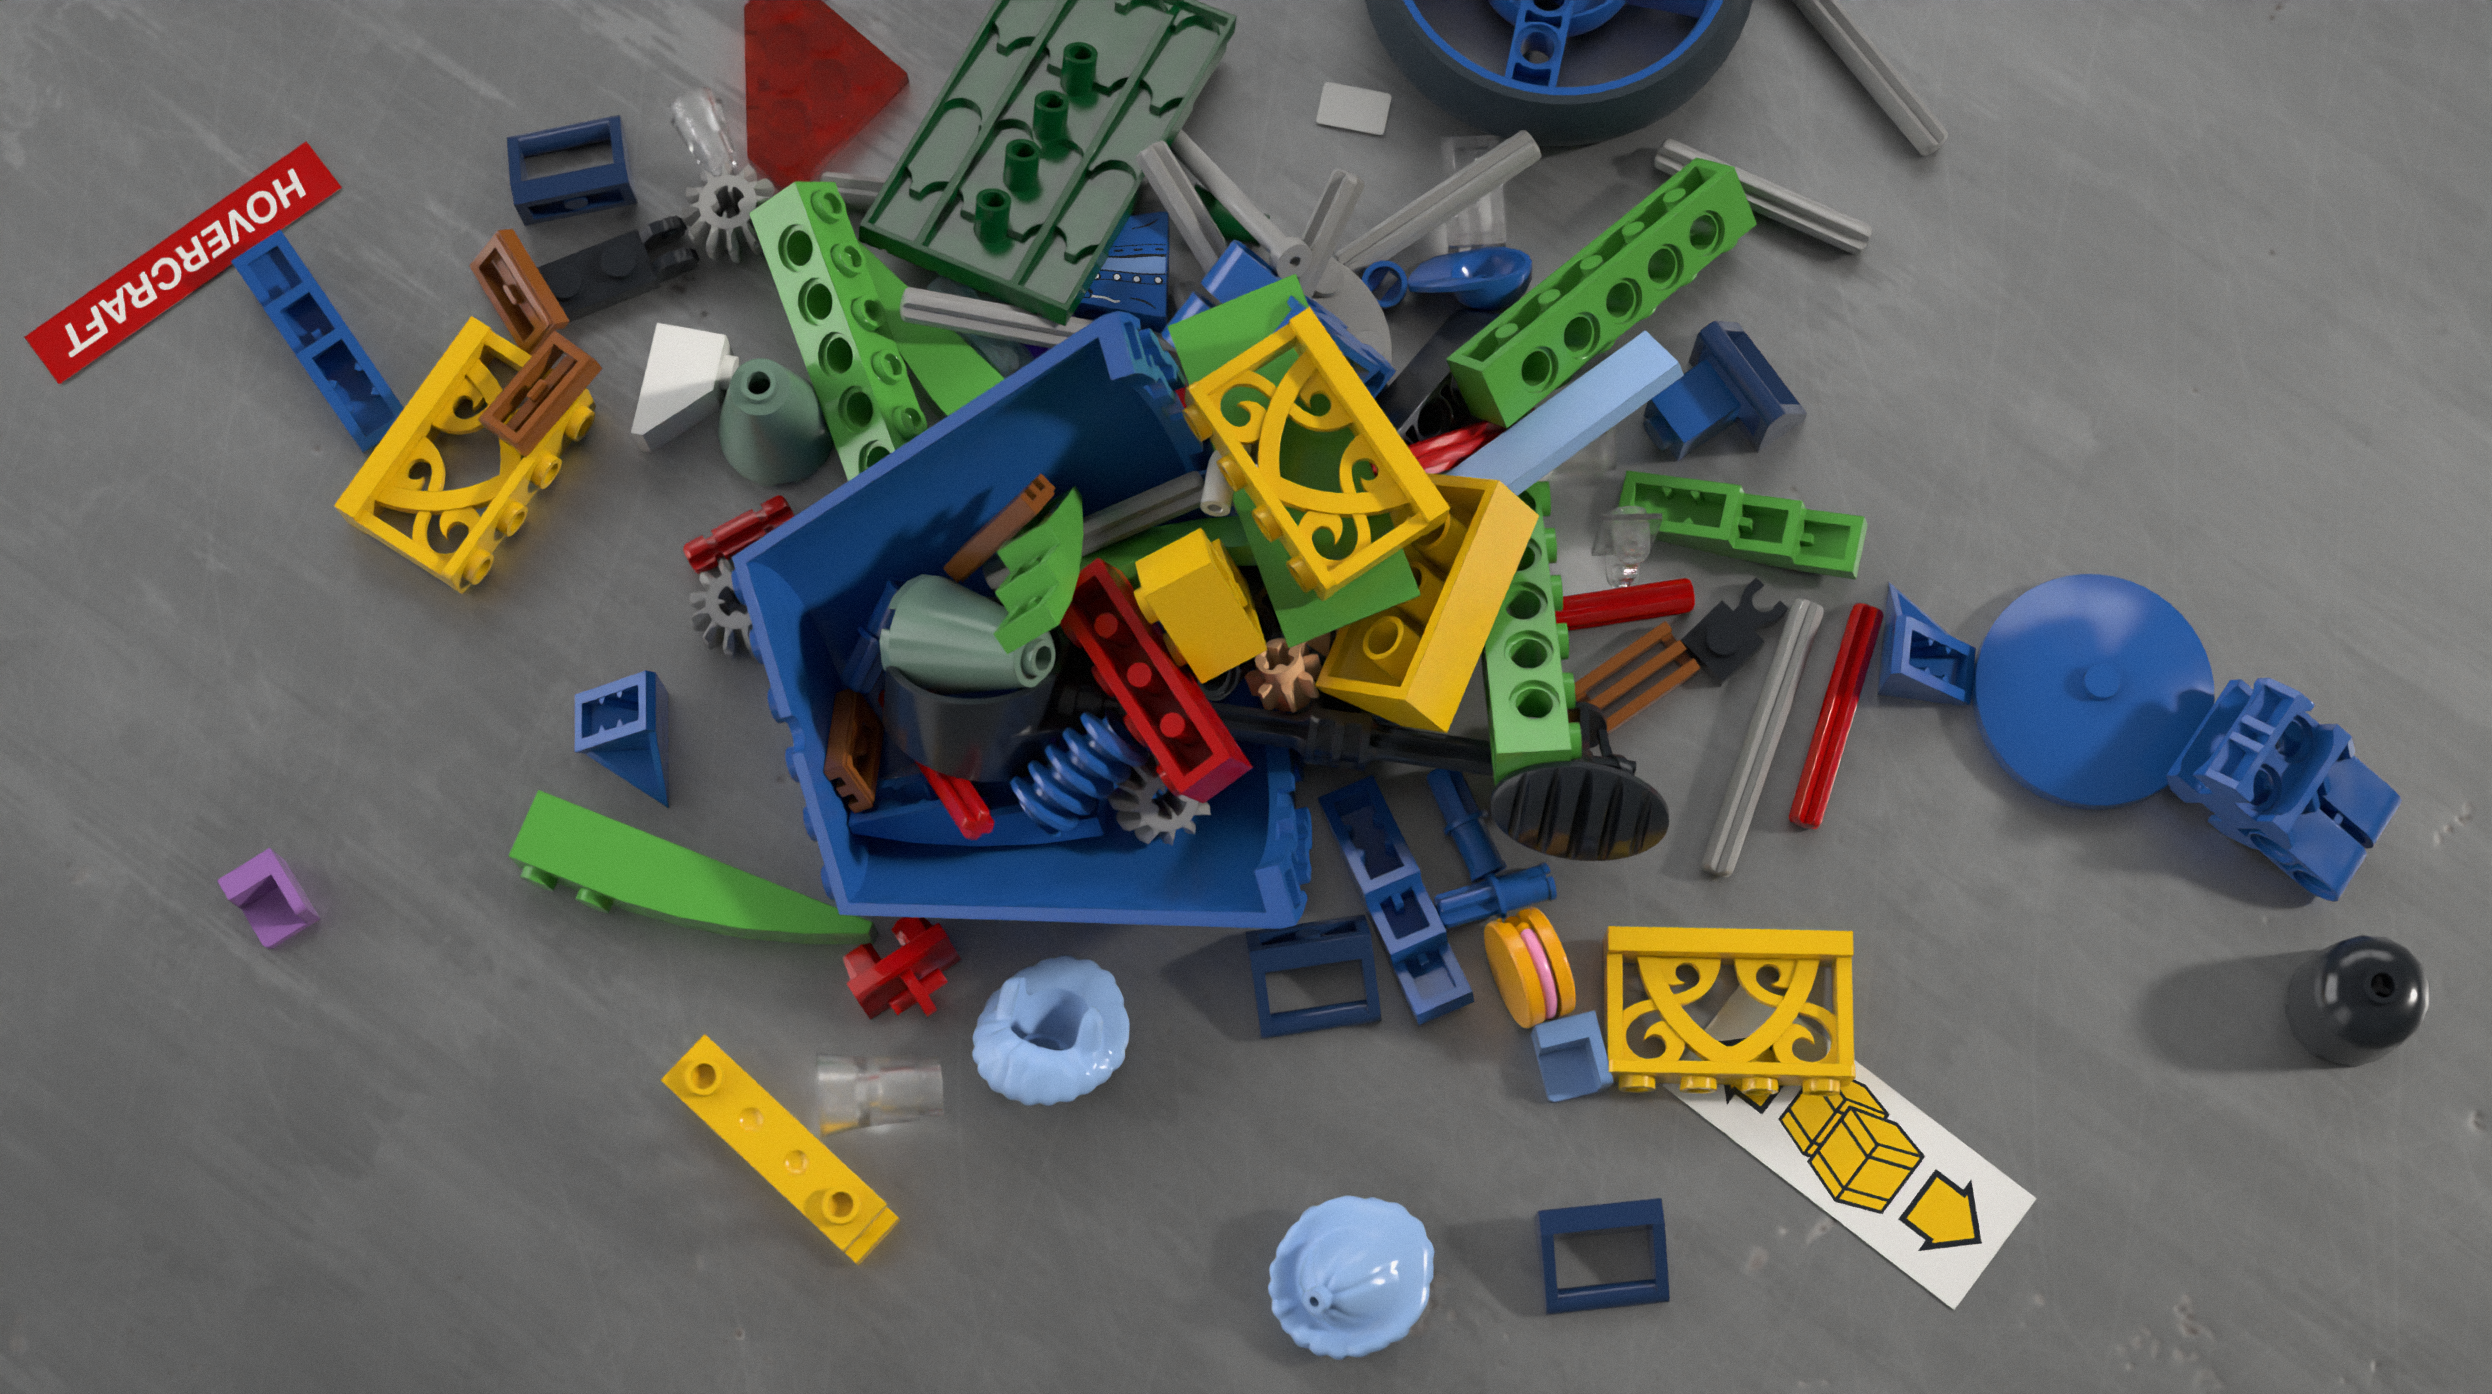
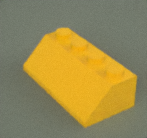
(1421, 653)

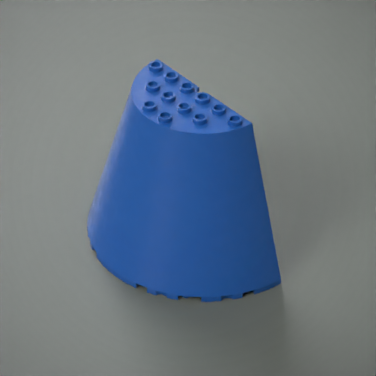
(1086, 417)

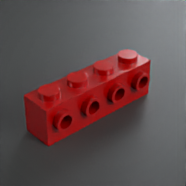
(1158, 695)

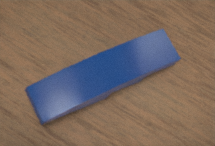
(320, 339)
(912, 812)
(1396, 900)

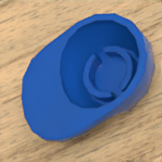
(1479, 278)

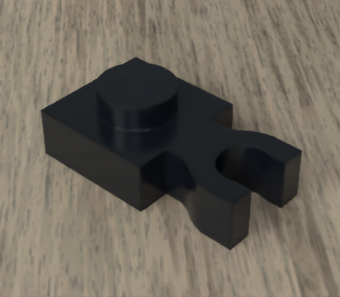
(1729, 637)

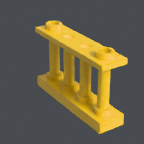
(781, 1149)

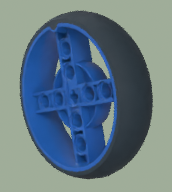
(1528, 91)

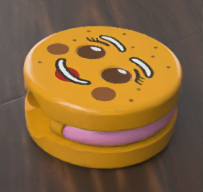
(1530, 967)

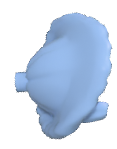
(1052, 1032)
(1351, 1276)

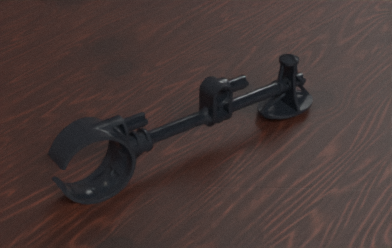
(1556, 808)

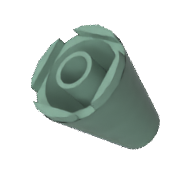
(772, 425)
(948, 644)

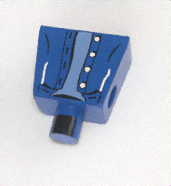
(1134, 274)

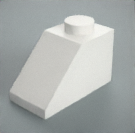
(681, 383)

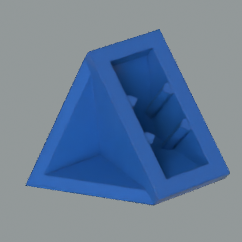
(1921, 657)
(628, 731)

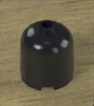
(2339, 1013)

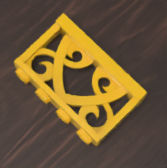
(1327, 372)
(385, 474)
(1794, 956)

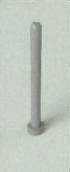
(1288, 254)

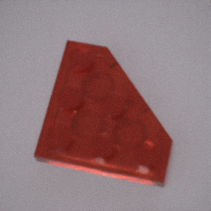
(808, 87)

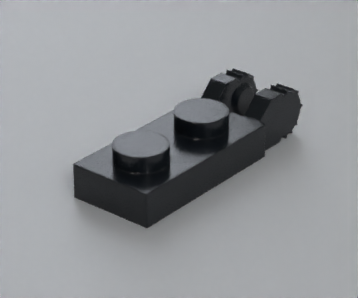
(618, 268)

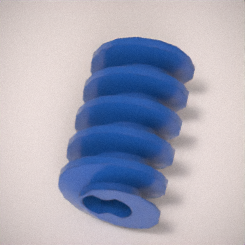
(1080, 774)

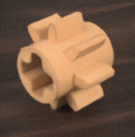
(1285, 676)

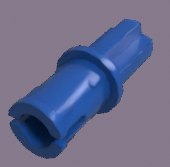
(865, 662)
(1465, 823)
(1495, 896)

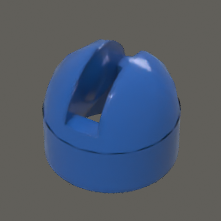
(1375, 275)

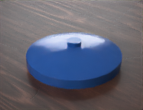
(2090, 691)

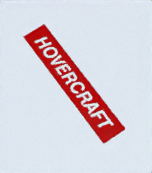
(182, 262)

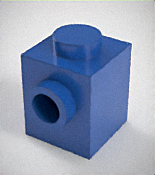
(1690, 411)

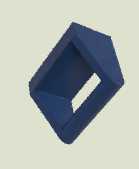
(573, 191)
(1766, 402)
(1309, 946)
(1602, 1220)

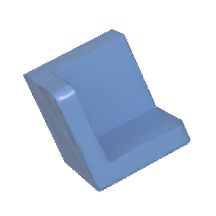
(1572, 1057)

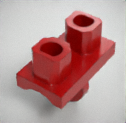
(904, 975)

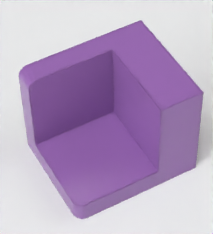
(269, 898)

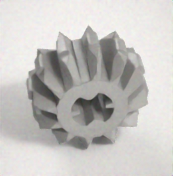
(720, 193)
(714, 613)
(1156, 815)

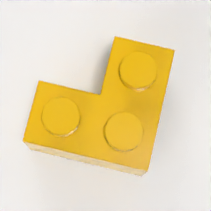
(1200, 604)

